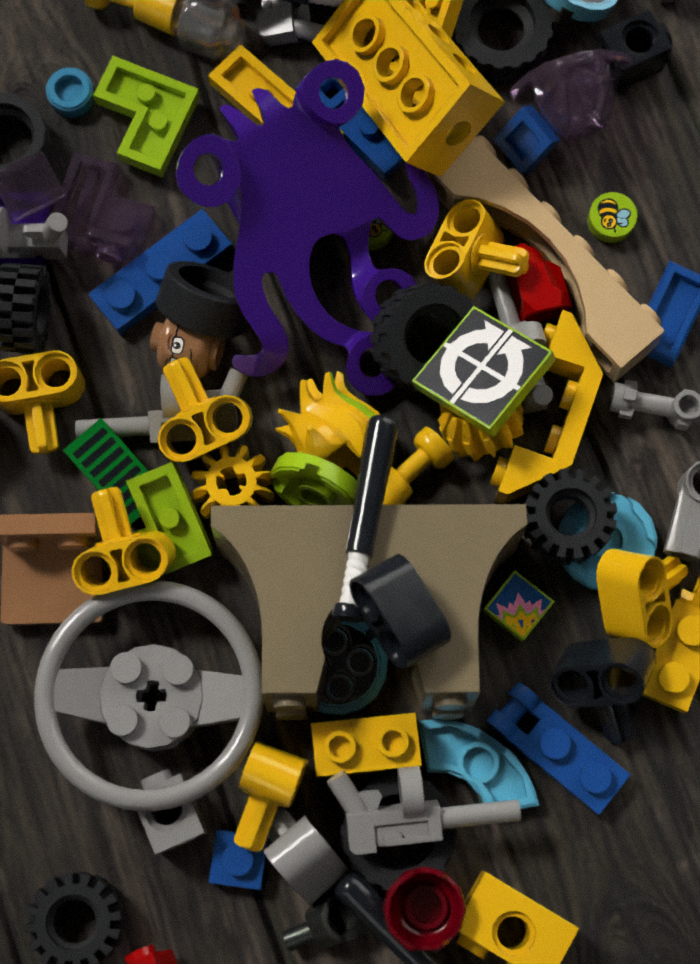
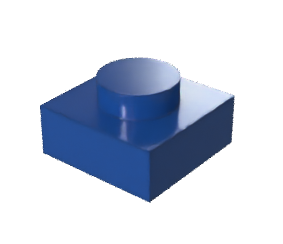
(526, 139)
(236, 865)

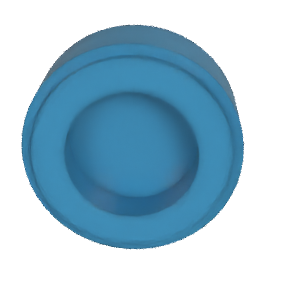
(70, 92)

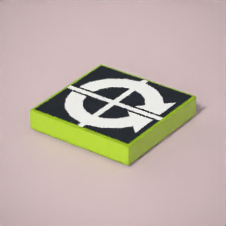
(484, 371)

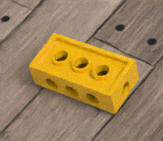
(422, 125)

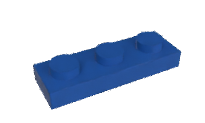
(134, 289)

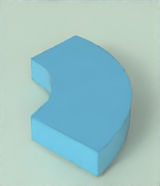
(477, 760)

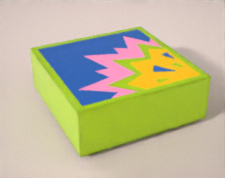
(518, 606)

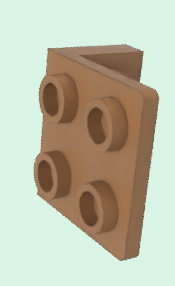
(39, 564)

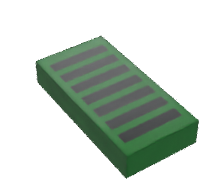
(106, 462)

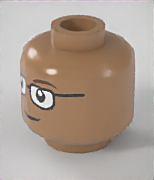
(176, 342)

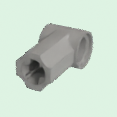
(684, 529)

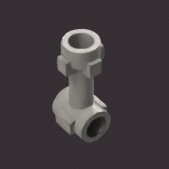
(680, 411)

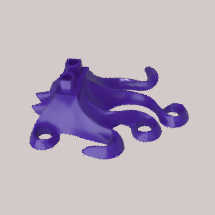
(287, 191)

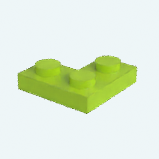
(158, 110)
(168, 508)

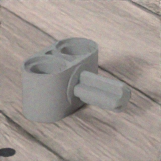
(303, 856)

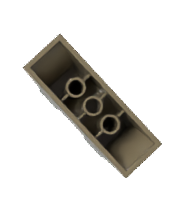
(297, 573)

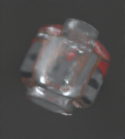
(209, 27)

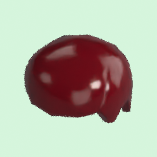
(424, 909)

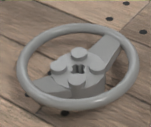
(116, 692)

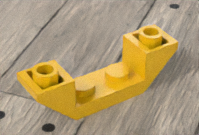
(575, 361)

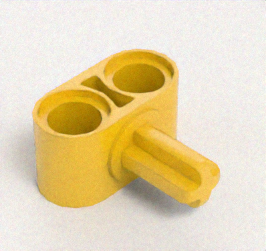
(470, 248)
(38, 399)
(198, 413)
(120, 548)
(636, 594)
(271, 781)

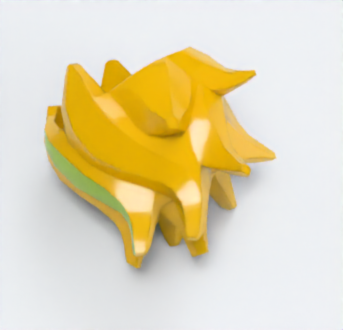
(329, 423)

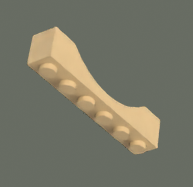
(607, 315)

